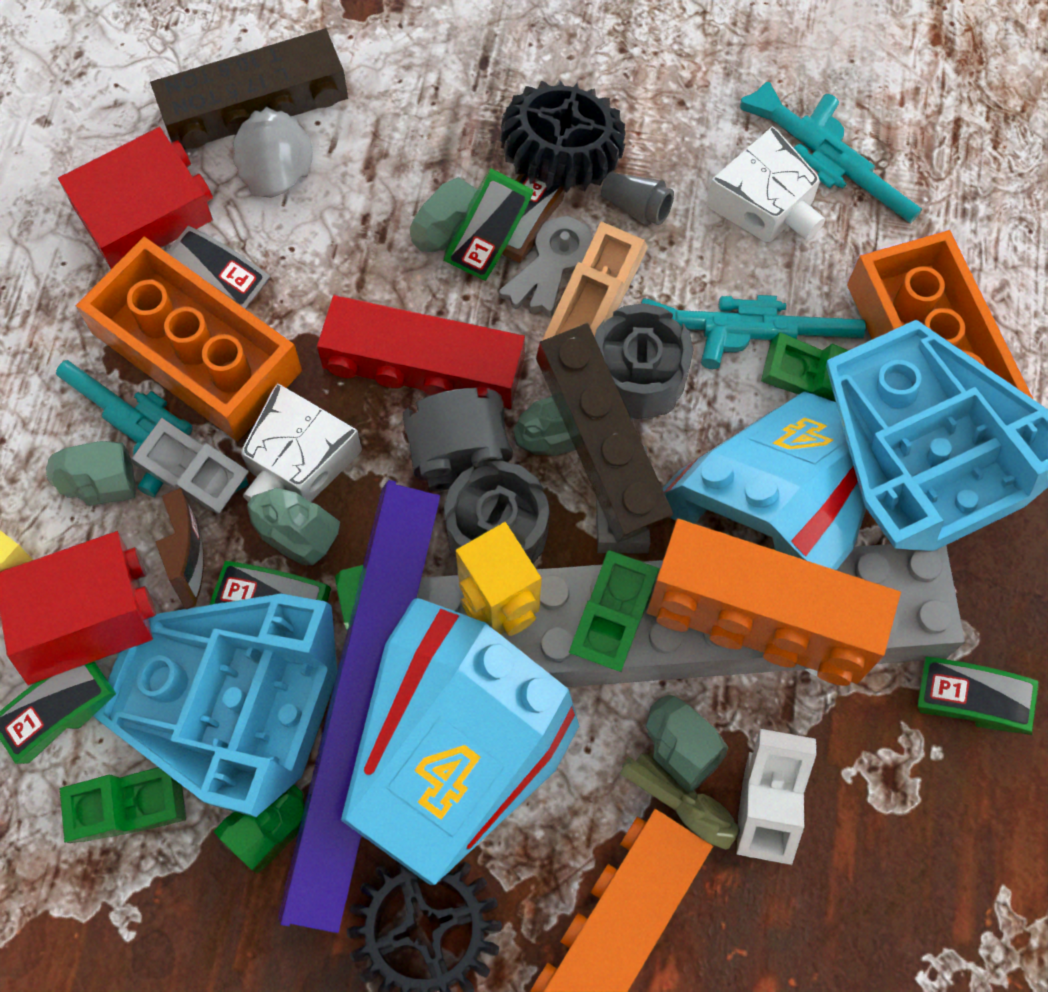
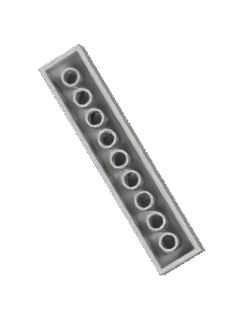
(923, 625)

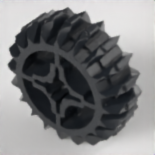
(562, 136)
(378, 947)

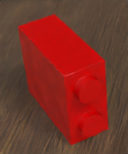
(138, 194)
(74, 607)

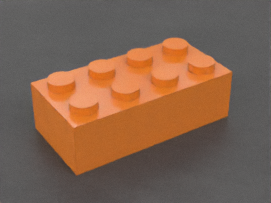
(935, 286)
(189, 337)
(773, 604)

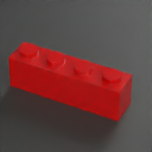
(419, 350)

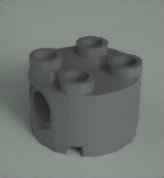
(646, 357)
(455, 434)
(493, 496)

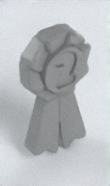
(559, 248)

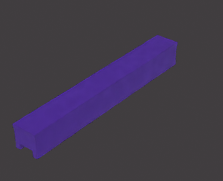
(387, 585)

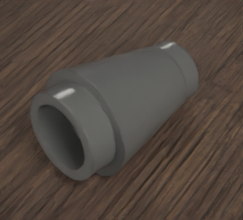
(640, 197)

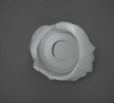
(271, 152)

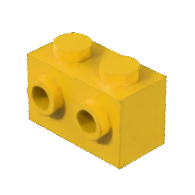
(498, 581)

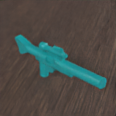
(831, 155)
(755, 321)
(131, 421)

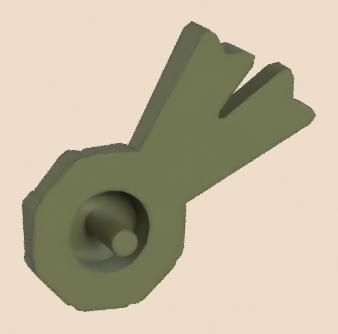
(697, 811)

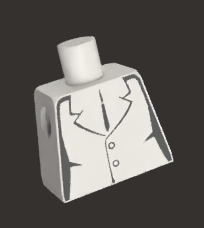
(768, 190)
(297, 446)

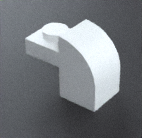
(774, 796)

